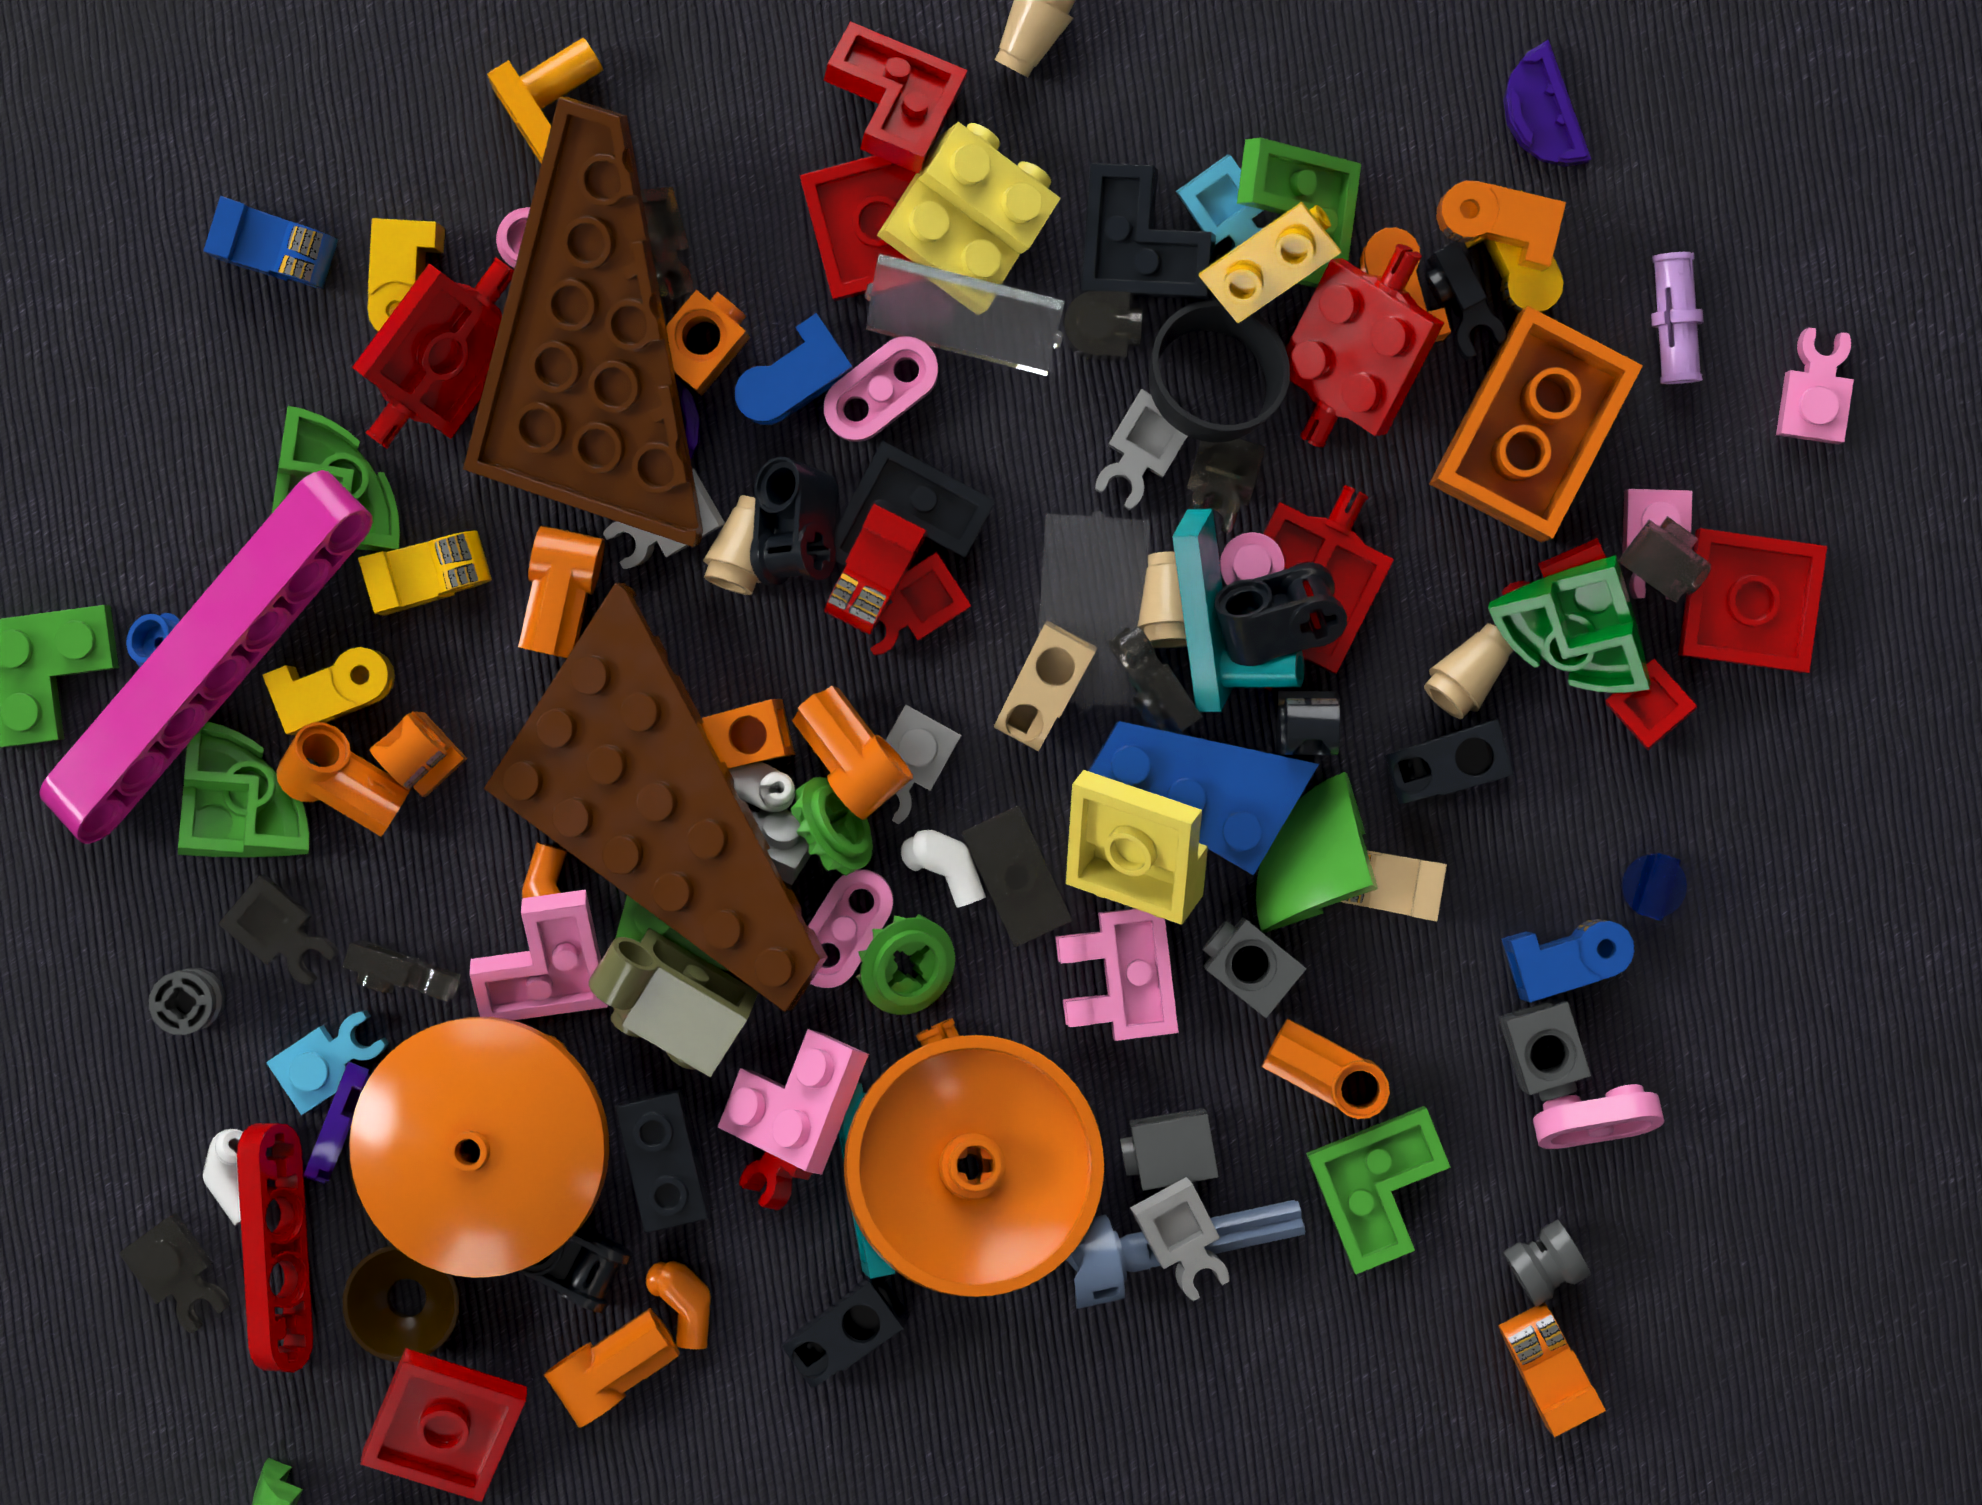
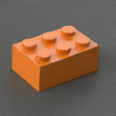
(1535, 424)

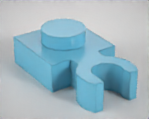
(1214, 205)
(316, 1063)

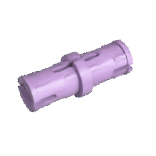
(1677, 318)

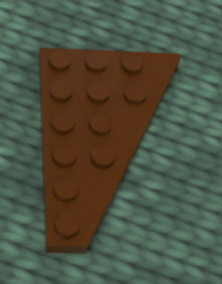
(582, 359)
(639, 796)

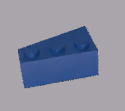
(1239, 789)

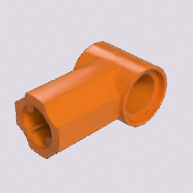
(562, 574)
(861, 764)
(342, 780)
(1321, 1068)
(599, 1375)

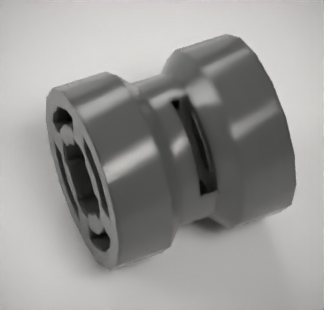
(200, 998)
(1546, 1263)

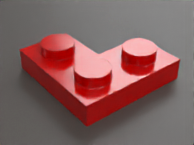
(909, 86)

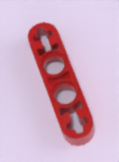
(266, 1248)

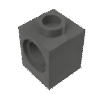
(1275, 981)
(1528, 1025)
(1170, 1149)

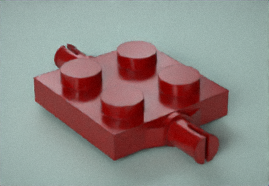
(1360, 345)
(435, 352)
(1353, 565)

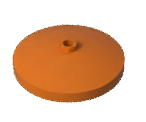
(536, 1135)
(1033, 1153)

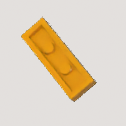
(541, 86)

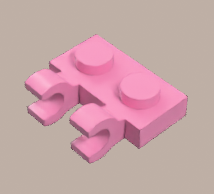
(1136, 974)

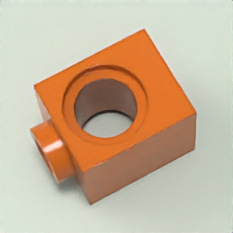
(703, 370)

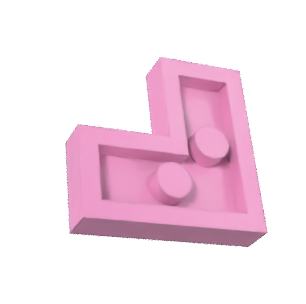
(554, 971)
(806, 1114)

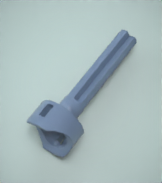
(1105, 1259)

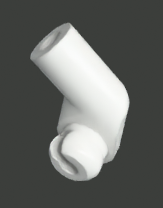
(763, 786)
(948, 858)
(221, 1172)

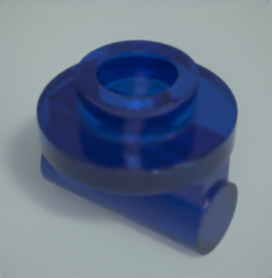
(1654, 885)

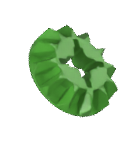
(844, 842)
(932, 961)

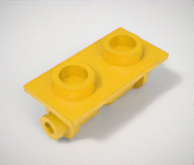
(1271, 261)

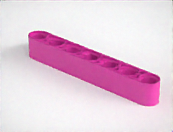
(206, 656)

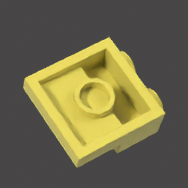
(970, 207)
(1135, 847)

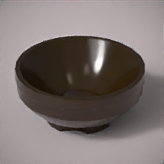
(381, 1327)

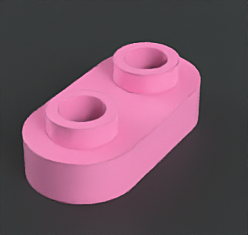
(880, 389)
(847, 929)
(1619, 1115)

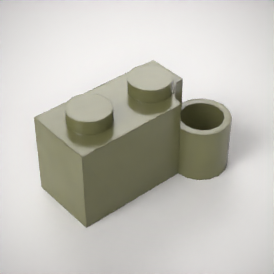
(672, 999)

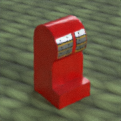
(874, 569)

